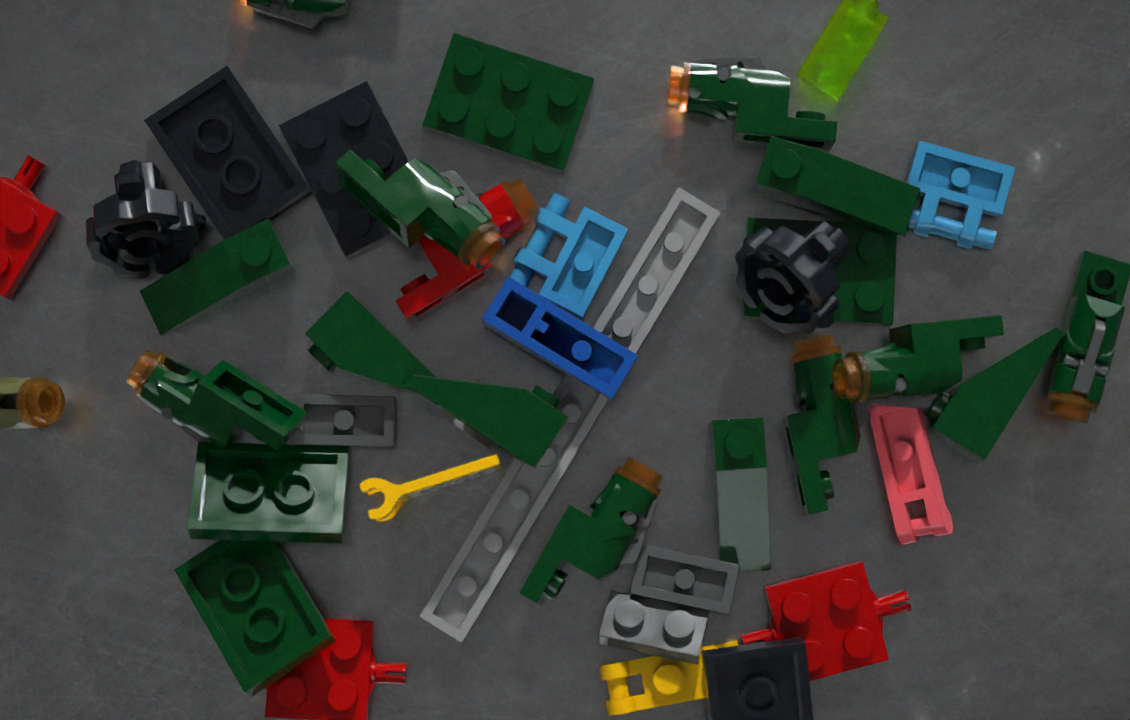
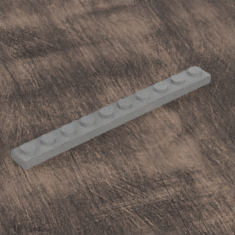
(527, 489)

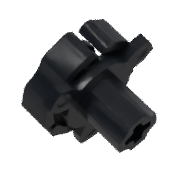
(142, 224)
(798, 274)

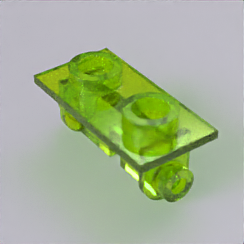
(843, 46)

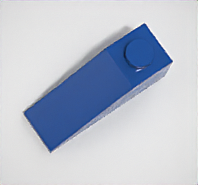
(558, 338)

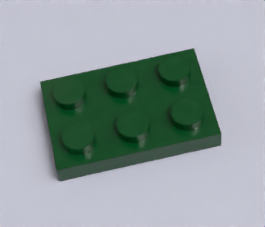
(508, 103)
(863, 277)
(269, 493)
(255, 609)

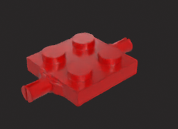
(23, 225)
(834, 617)
(334, 681)

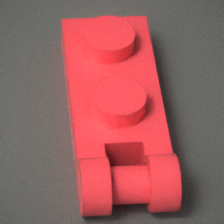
(909, 472)

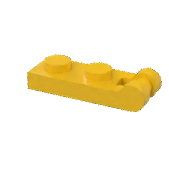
(663, 682)

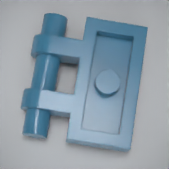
(959, 181)
(582, 261)

